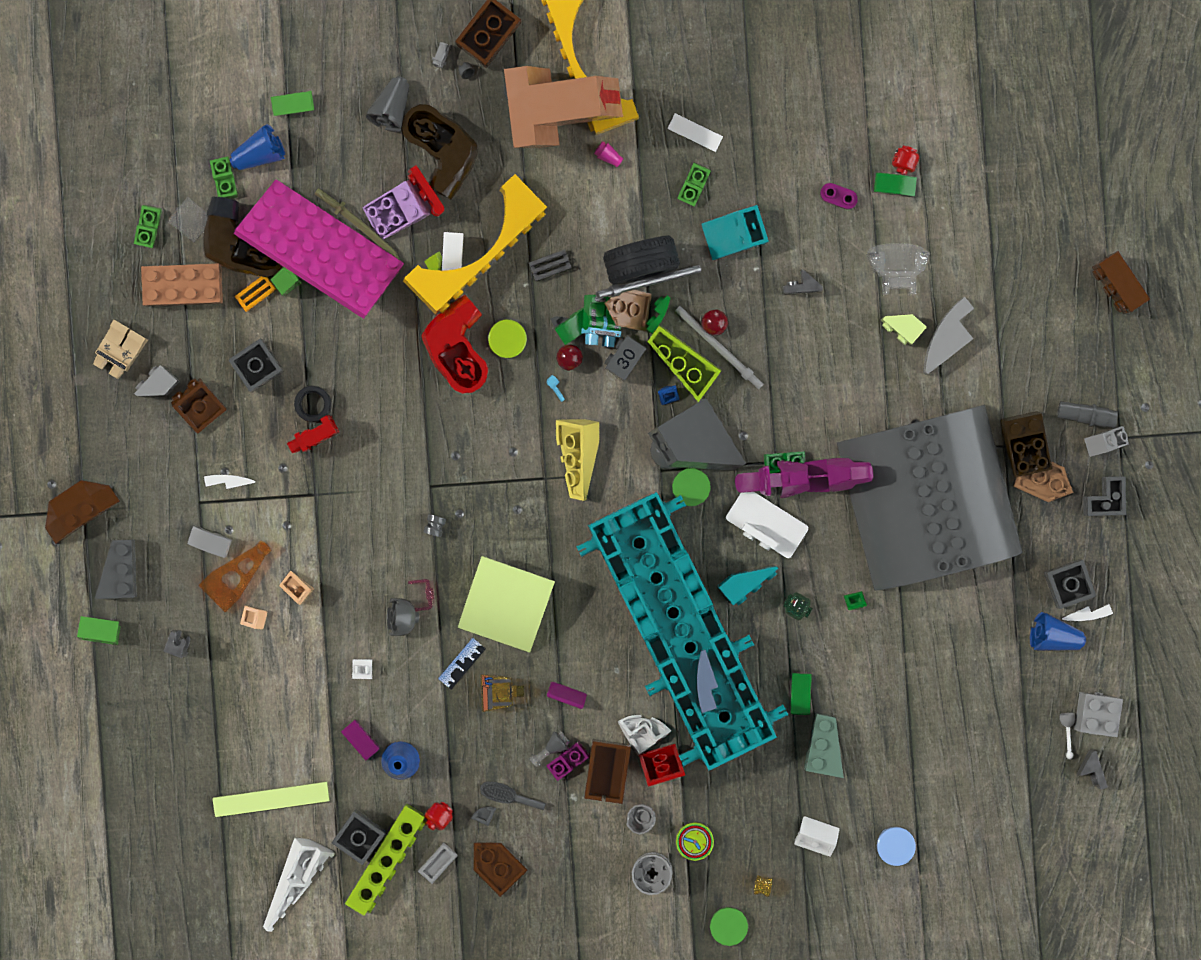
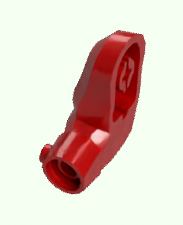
(452, 350)

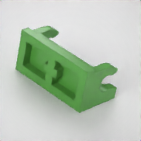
(99, 630)

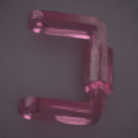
(429, 594)

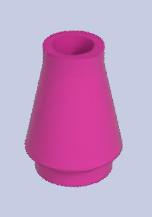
(608, 154)

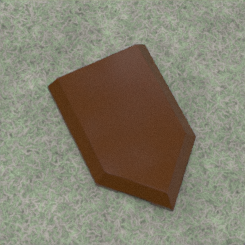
(497, 866)

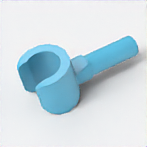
(552, 381)

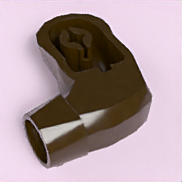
(443, 141)

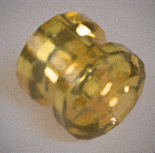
(762, 886)

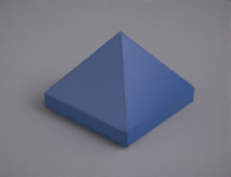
(668, 394)

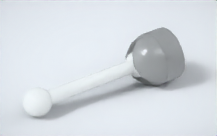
(1068, 720)

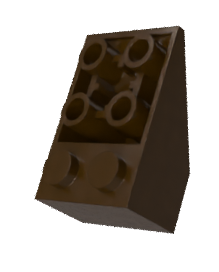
(1026, 443)

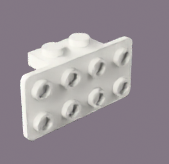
(767, 523)

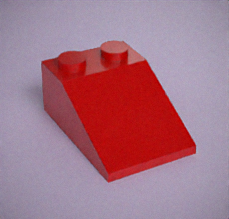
(661, 765)

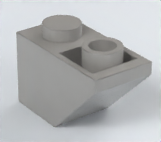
(158, 384)
(1106, 441)

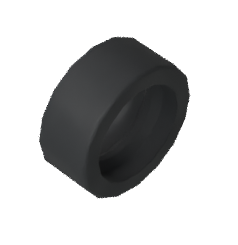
(312, 389)

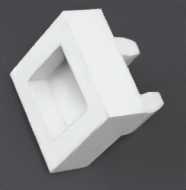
(362, 669)

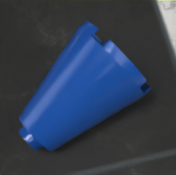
(258, 150)
(1055, 634)
(403, 753)

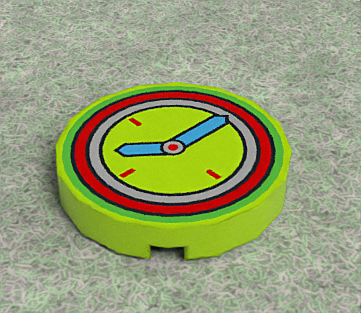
(694, 841)

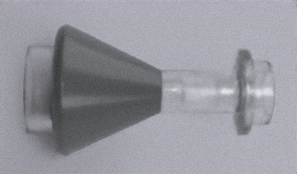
(556, 743)

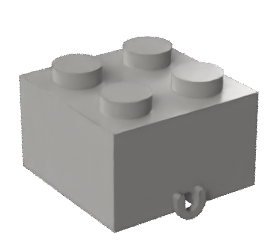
(1098, 714)

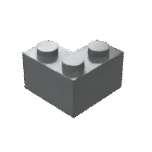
(1112, 499)

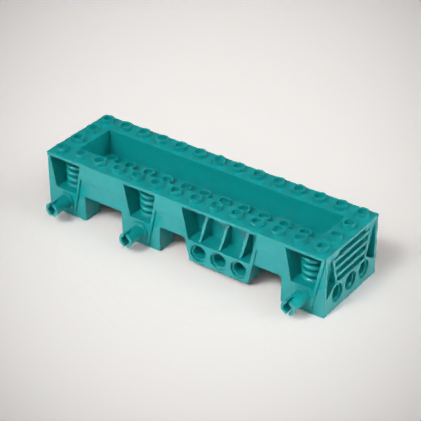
(667, 636)

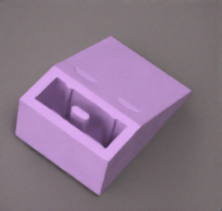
(397, 210)

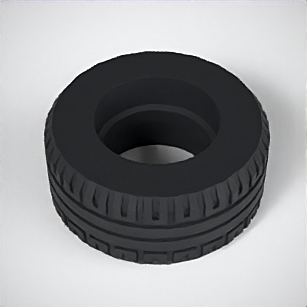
(641, 260)

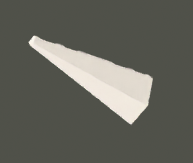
(301, 865)

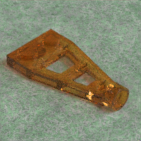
(219, 591)

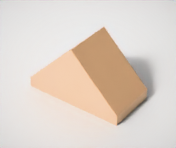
(296, 587)

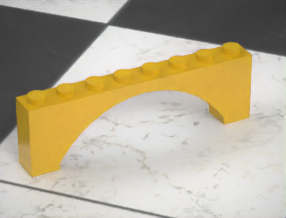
(563, 15)
(439, 287)

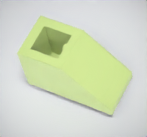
(905, 326)

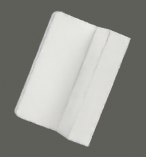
(817, 836)

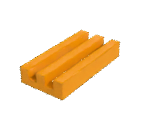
(259, 299)

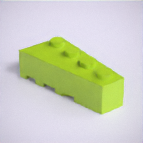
(686, 363)

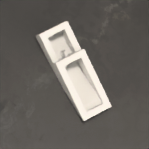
(452, 251)

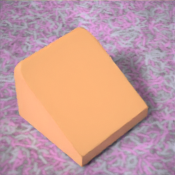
(253, 617)

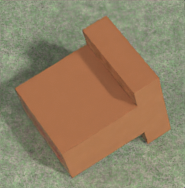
(542, 105)

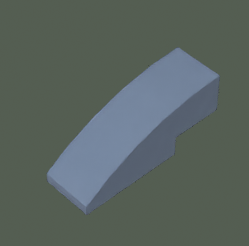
(705, 682)

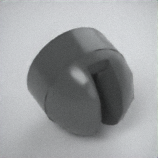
(466, 70)

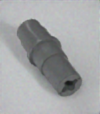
(1087, 414)

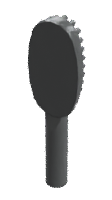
(504, 794)

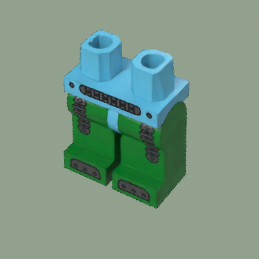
(598, 322)

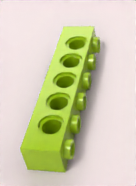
(356, 899)

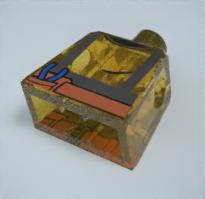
(498, 692)

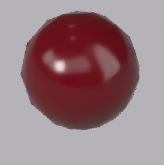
(715, 322)
(569, 357)

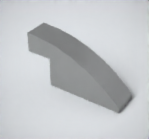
(948, 336)

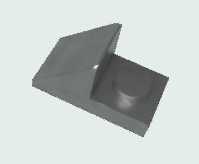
(808, 285)
(1092, 765)

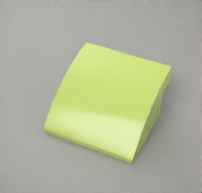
(506, 604)

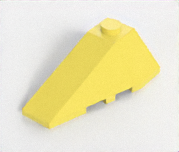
(579, 448)

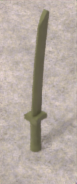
(356, 221)

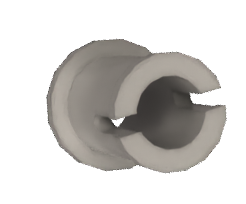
(441, 55)

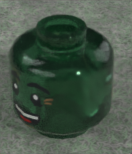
(797, 606)

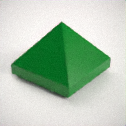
(855, 601)

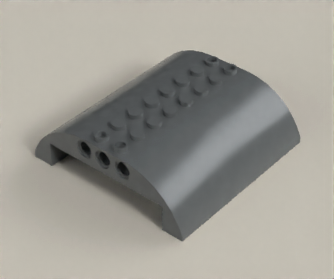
(932, 499)

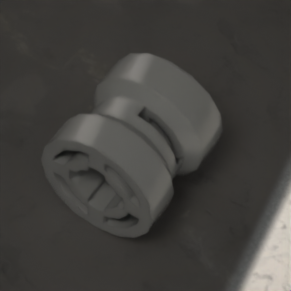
(434, 525)

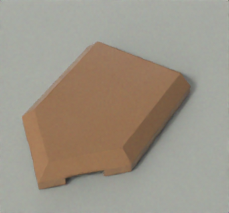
(630, 309)
(1047, 484)

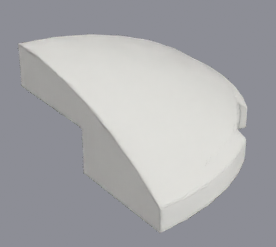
(643, 732)

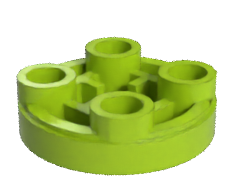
(507, 338)

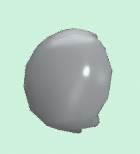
(641, 819)

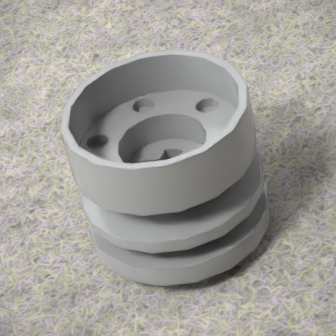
(644, 881)

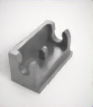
(177, 646)

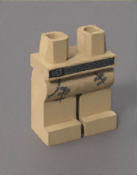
(113, 351)

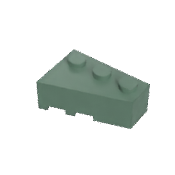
(823, 748)

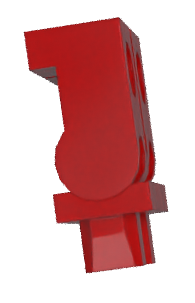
(313, 437)

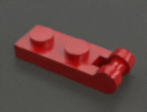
(426, 192)

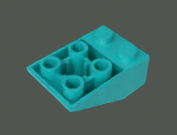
(735, 232)
(739, 584)

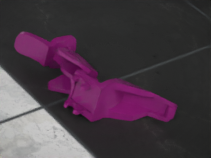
(812, 476)

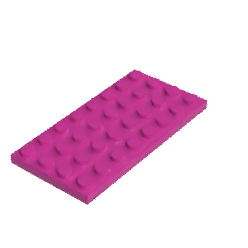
(319, 248)

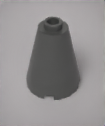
(390, 105)

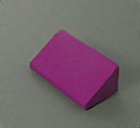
(566, 695)
(360, 739)

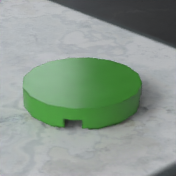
(692, 486)
(728, 926)

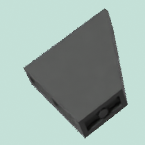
(697, 440)

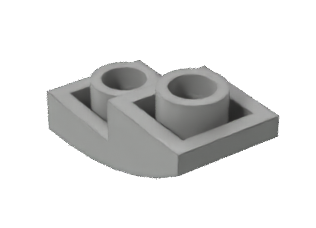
(209, 542)

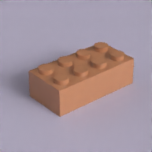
(182, 285)

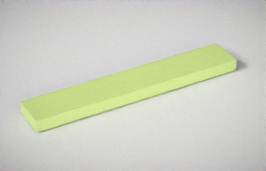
(271, 799)

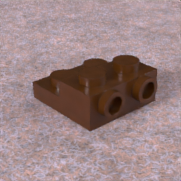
(197, 405)

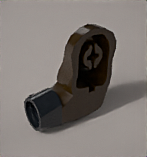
(226, 248)

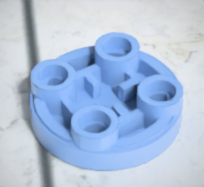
(896, 846)

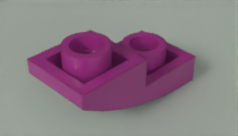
(568, 760)

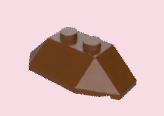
(77, 508)

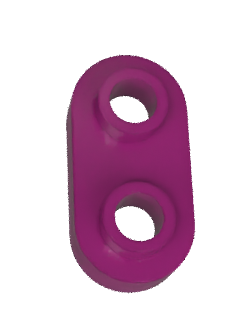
(839, 195)

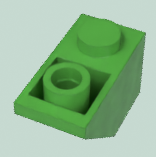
(286, 281)

